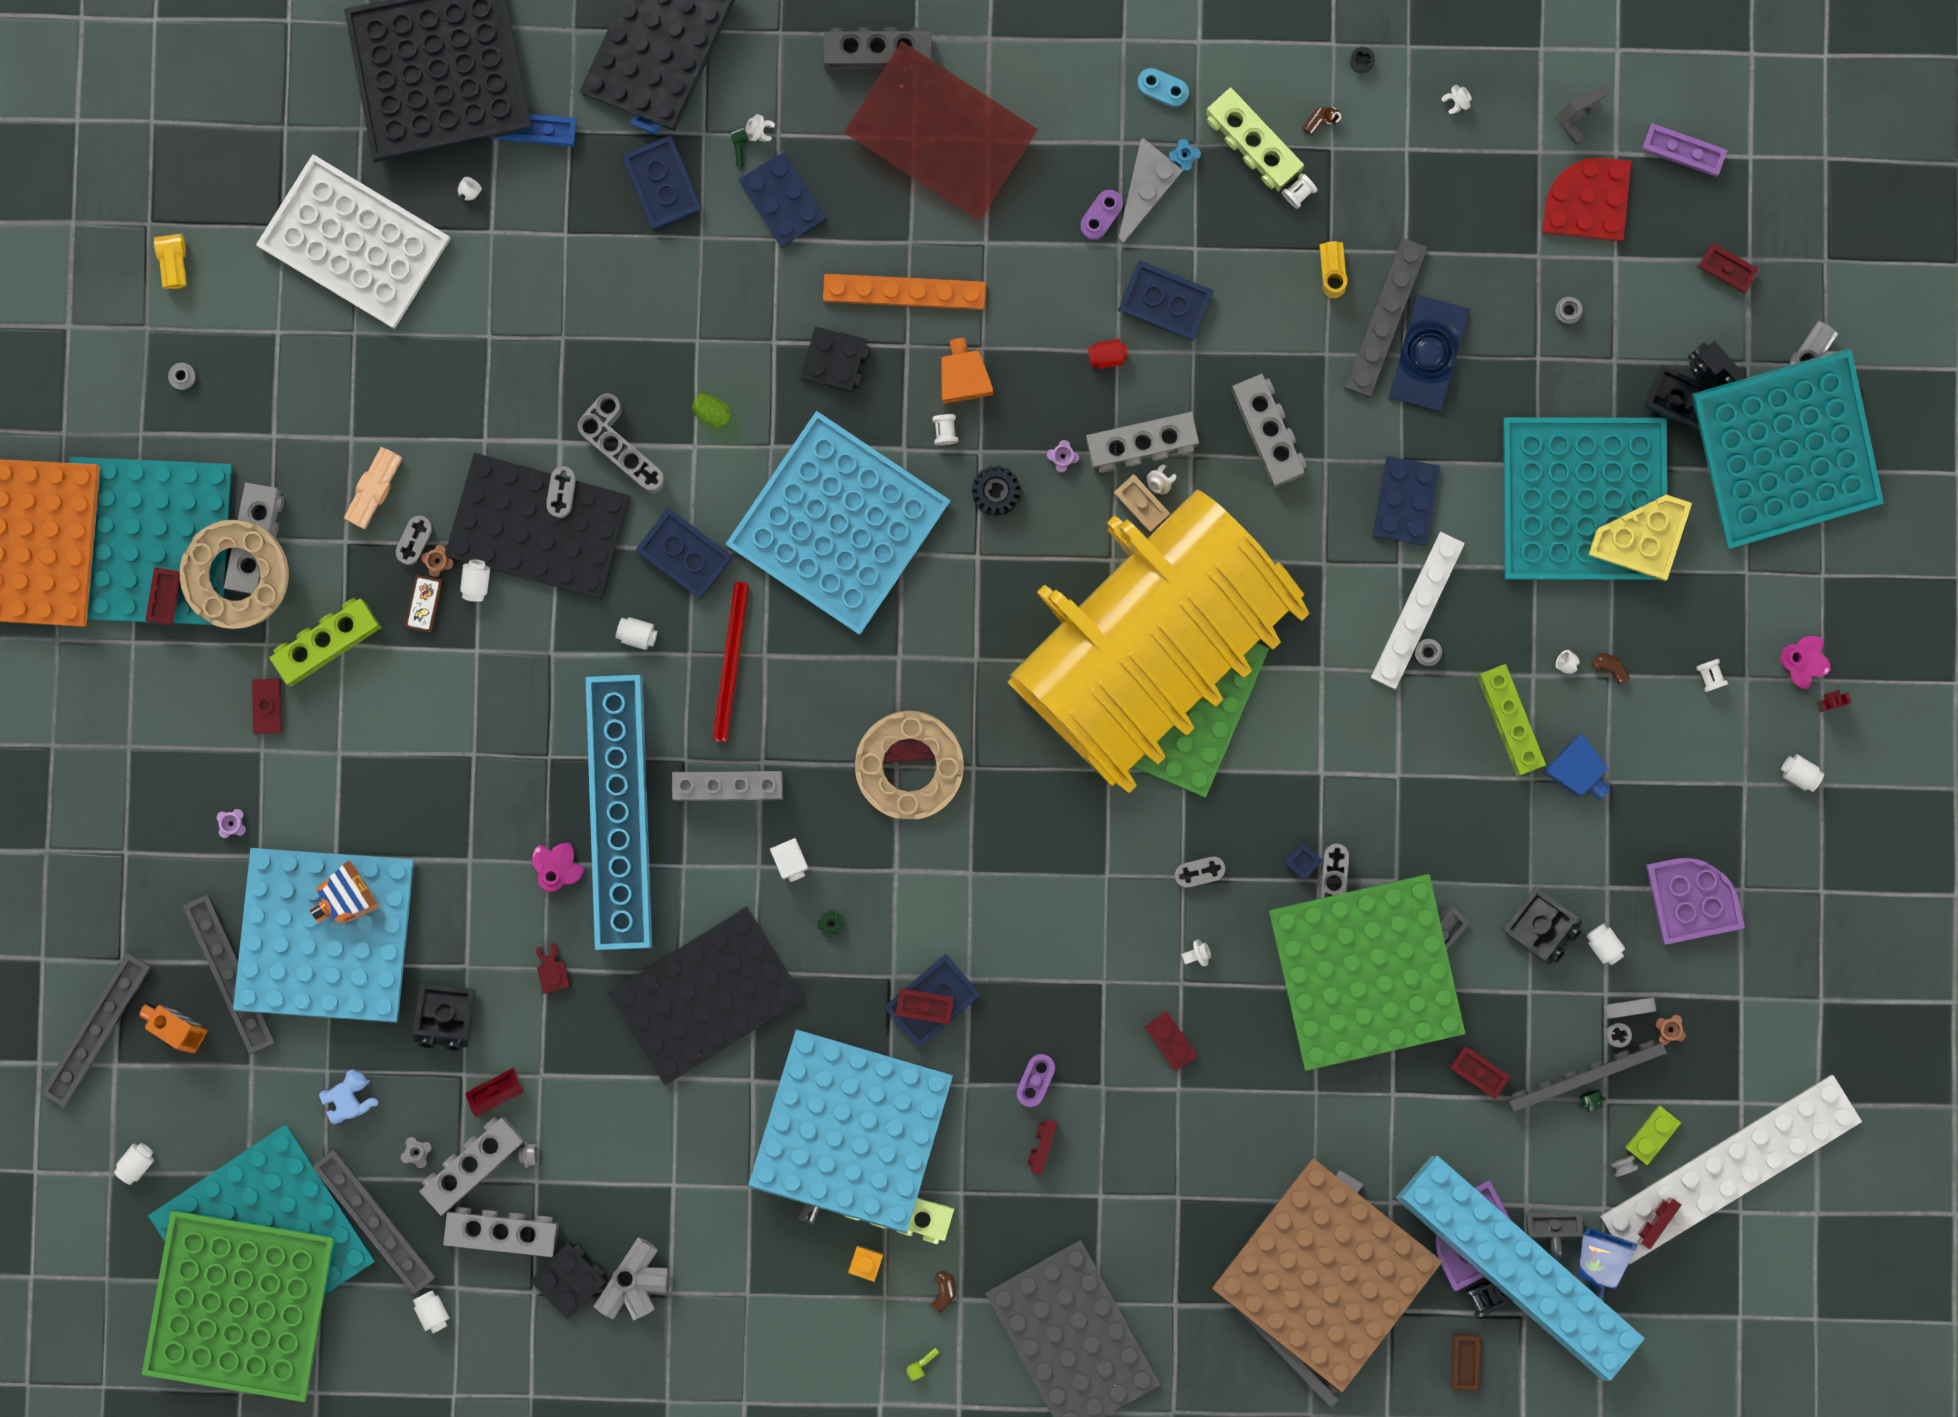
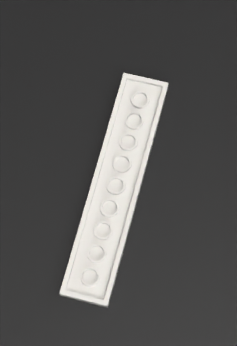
(1738, 1163)

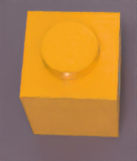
(865, 1263)

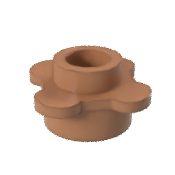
(430, 557)
(1676, 1034)

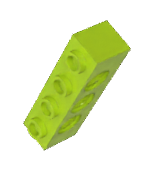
(363, 626)
(1511, 720)

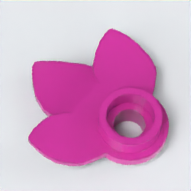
(1809, 661)
(556, 862)

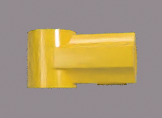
(170, 253)
(1333, 267)

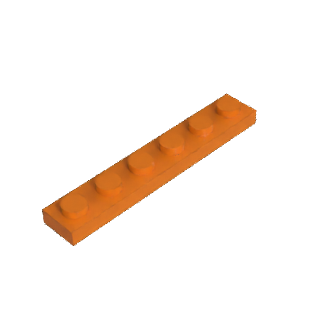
(904, 291)

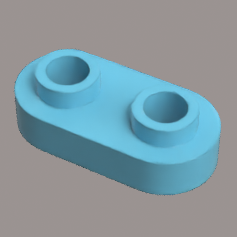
(1162, 88)

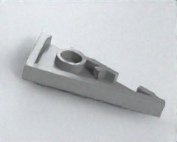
(1150, 181)

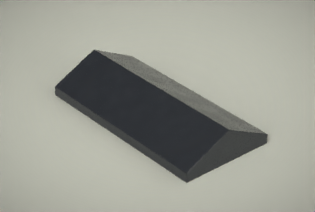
(1673, 397)

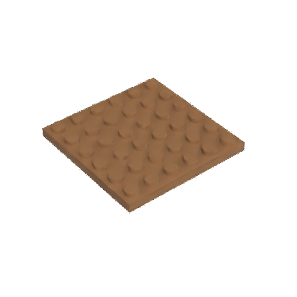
(1327, 1275)

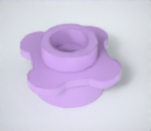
(1063, 448)
(224, 819)

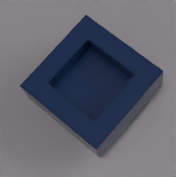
(1303, 861)

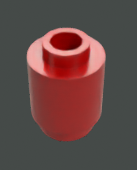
(1107, 354)

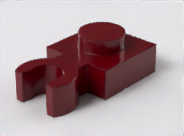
(1834, 700)
(552, 974)

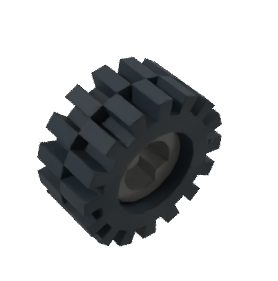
(983, 484)

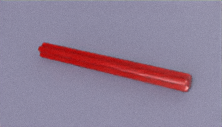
(730, 661)

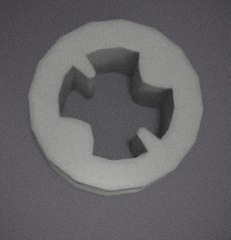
(1616, 1043)
(1624, 1166)

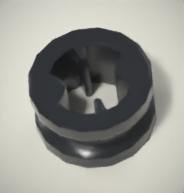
(1363, 51)

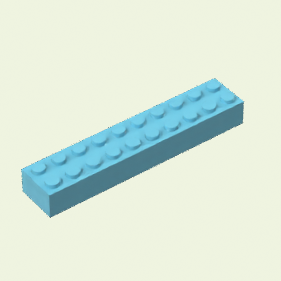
(618, 812)
(1520, 1268)

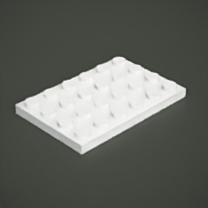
(353, 241)

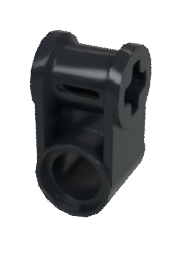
(1490, 1297)

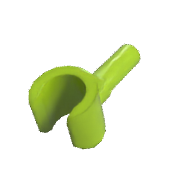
(915, 1371)

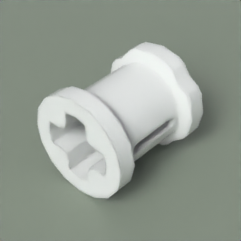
(1299, 190)
(945, 429)
(1719, 680)

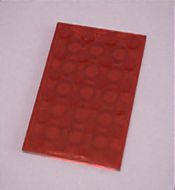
(940, 130)

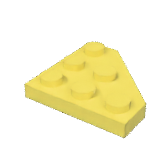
(1644, 538)

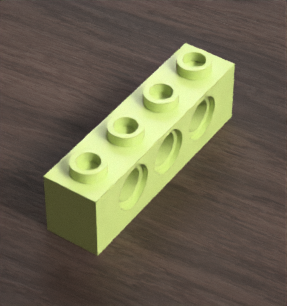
(1230, 105)
(939, 1224)

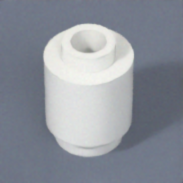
(474, 580)
(636, 633)
(1802, 773)
(1605, 944)
(134, 1163)
(431, 1312)

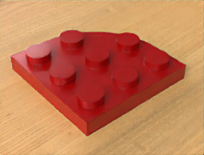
(1589, 200)

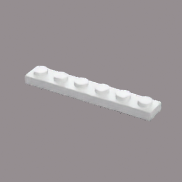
(1417, 610)

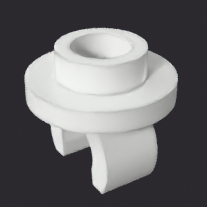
(1460, 96)
(755, 128)
(1159, 482)
(1201, 953)

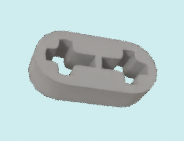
(554, 491)
(408, 537)
(1201, 878)
(1629, 1008)

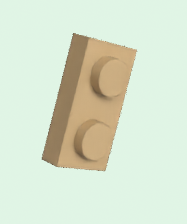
(1141, 503)

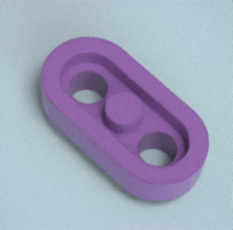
(1102, 214)
(1035, 1080)

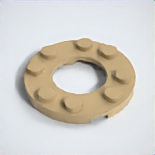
(196, 574)
(903, 803)

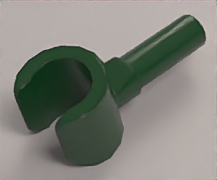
(738, 136)

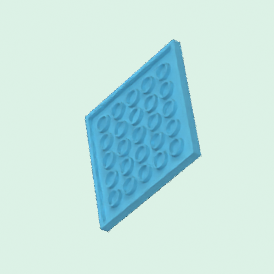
(838, 523)
(323, 967)
(850, 1131)

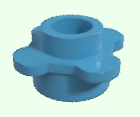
(1184, 163)

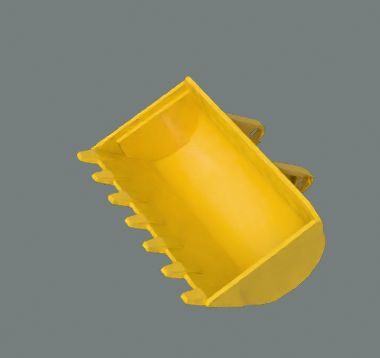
(1155, 636)

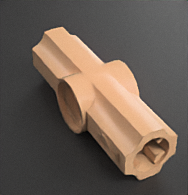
(373, 488)

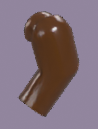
(1322, 116)
(1612, 664)
(947, 1290)

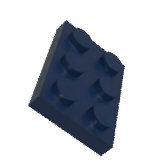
(661, 182)
(782, 199)
(1165, 300)
(1406, 501)
(684, 553)
(940, 979)

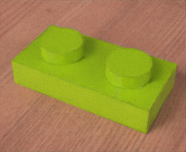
(1652, 1135)

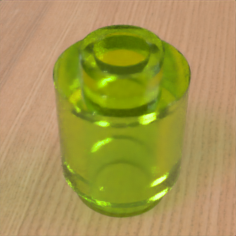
(711, 410)

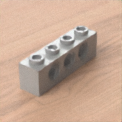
(1181, 425)
(1277, 471)
(253, 497)
(727, 786)
(508, 1142)
(458, 1235)

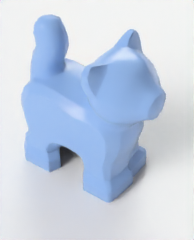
(345, 1100)

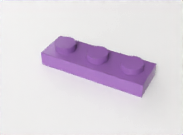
(1684, 150)

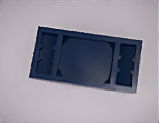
(1428, 353)

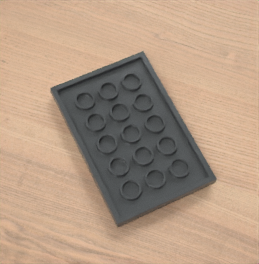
(1072, 1336)

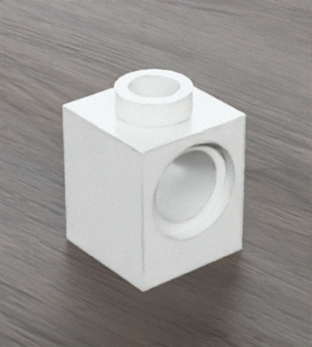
(789, 860)

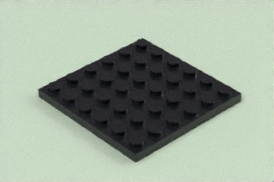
(436, 74)

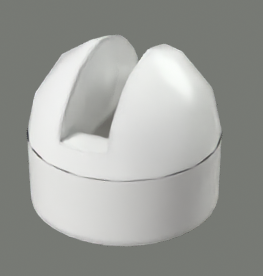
(469, 188)
(1567, 662)

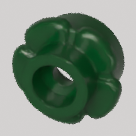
(827, 930)
(1592, 1100)

